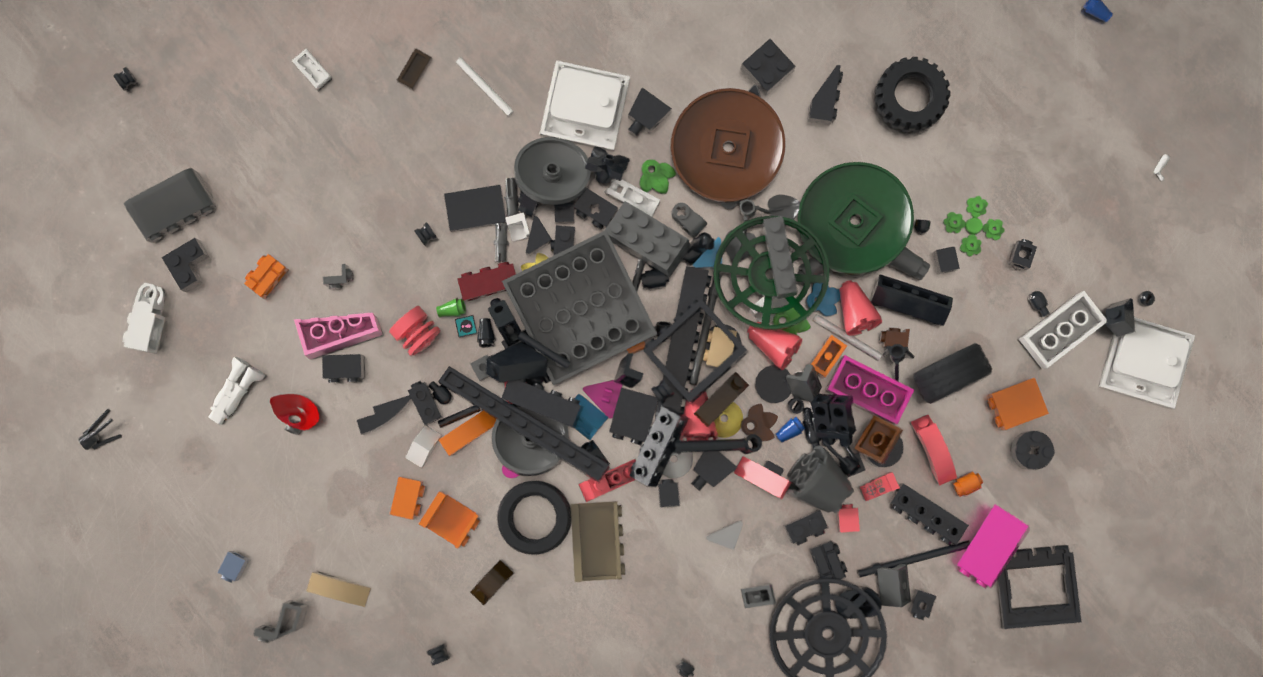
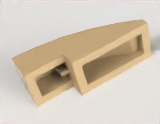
(338, 589)

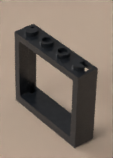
(716, 374)

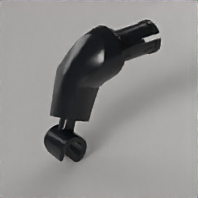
(698, 247)

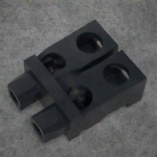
(834, 418)

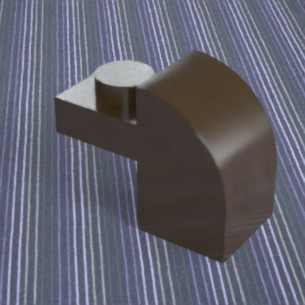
(491, 582)

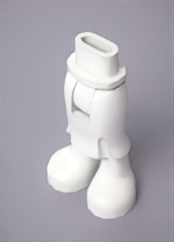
(232, 391)

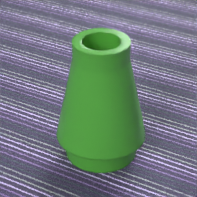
(452, 308)

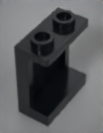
(633, 416)

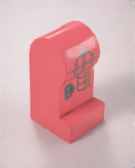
(879, 486)

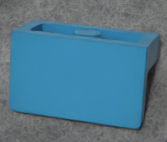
(590, 418)

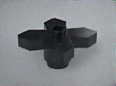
(606, 165)

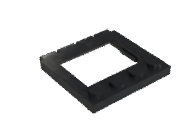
(1047, 614)

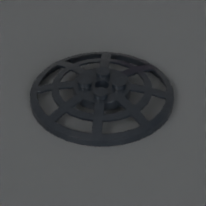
(828, 620)

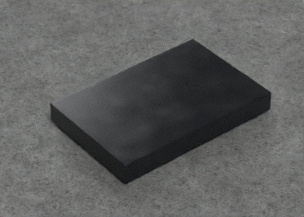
(475, 208)

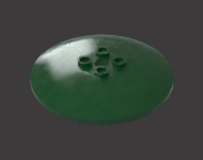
(863, 192)

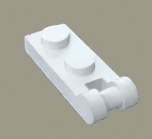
(633, 195)

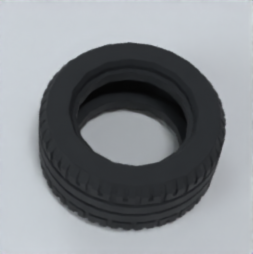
(953, 373)
(513, 536)

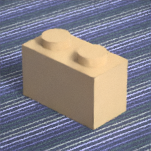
(720, 347)

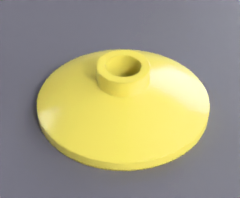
(734, 421)

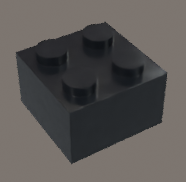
(767, 67)

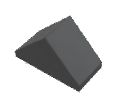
(758, 595)

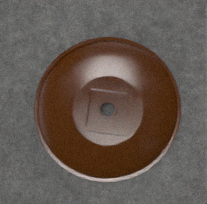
(723, 118)

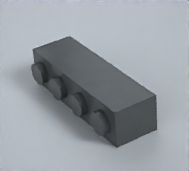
(780, 257)

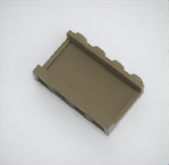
(597, 541)

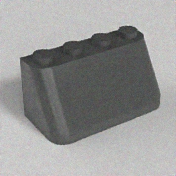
(170, 204)

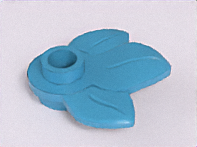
(827, 305)

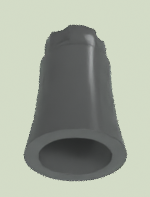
(911, 264)

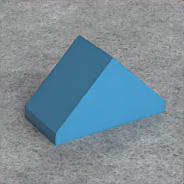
(707, 259)

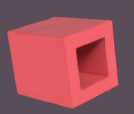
(848, 519)

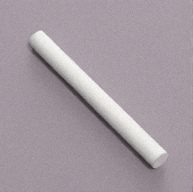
(484, 86)
(851, 339)

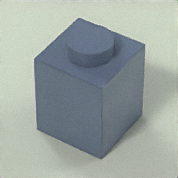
(232, 566)

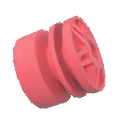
(414, 330)

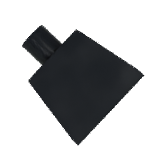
(647, 112)
(502, 317)
(712, 469)

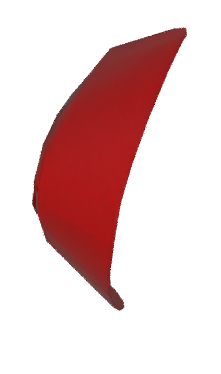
(288, 404)

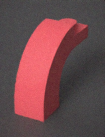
(935, 448)

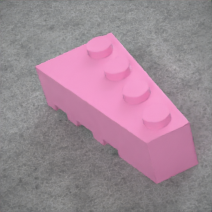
(334, 333)

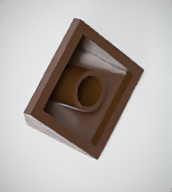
(878, 439)

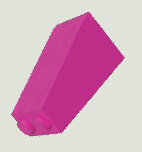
(993, 547)

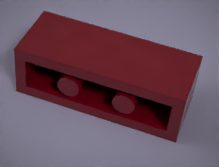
(485, 282)

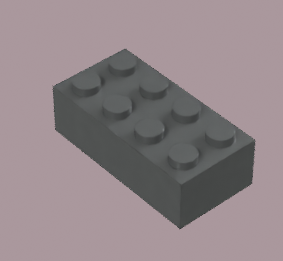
(647, 238)

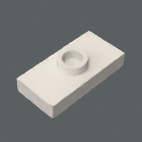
(311, 69)

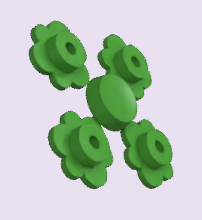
(974, 225)

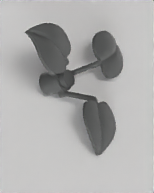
(779, 206)

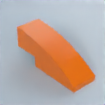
(467, 432)

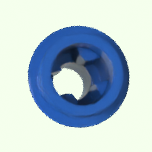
(1098, 9)
(791, 429)

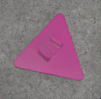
(604, 395)

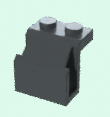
(268, 634)

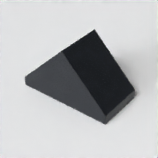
(538, 237)

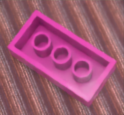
(870, 389)

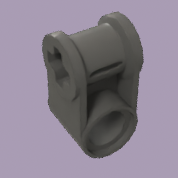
(691, 222)

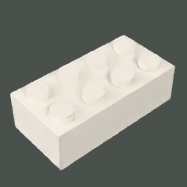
(1063, 330)

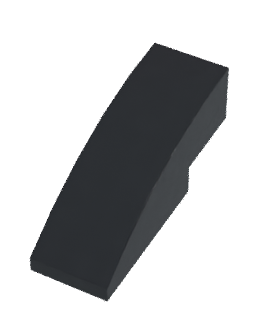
(383, 414)

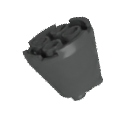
(819, 481)

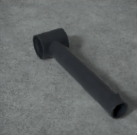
(718, 445)

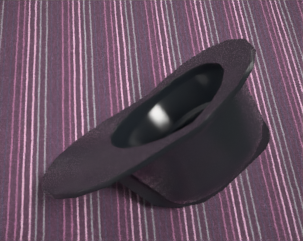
(866, 607)

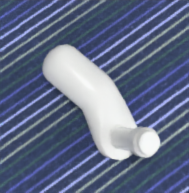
(1162, 163)

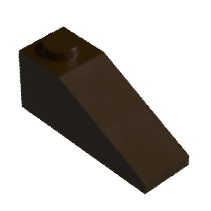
(721, 399)

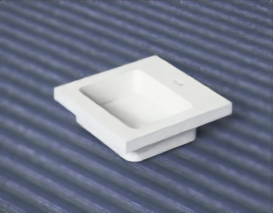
(585, 102)
(1148, 358)

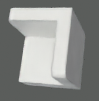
(517, 227)

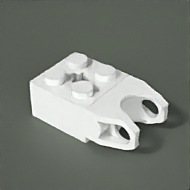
(145, 320)

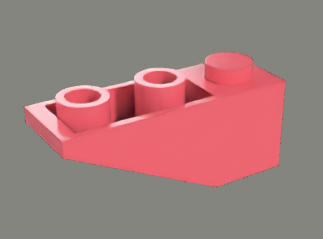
(611, 480)

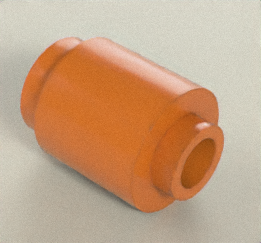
(967, 484)

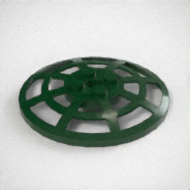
(759, 281)

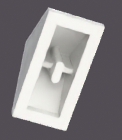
(423, 446)

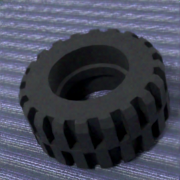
(920, 71)

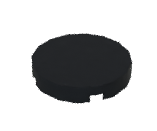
(772, 384)

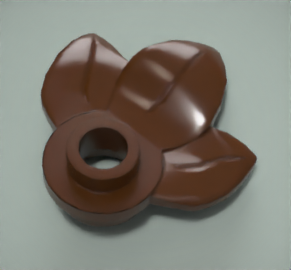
(762, 422)

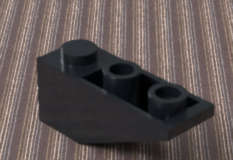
(823, 103)

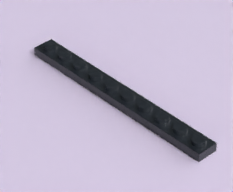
(524, 424)

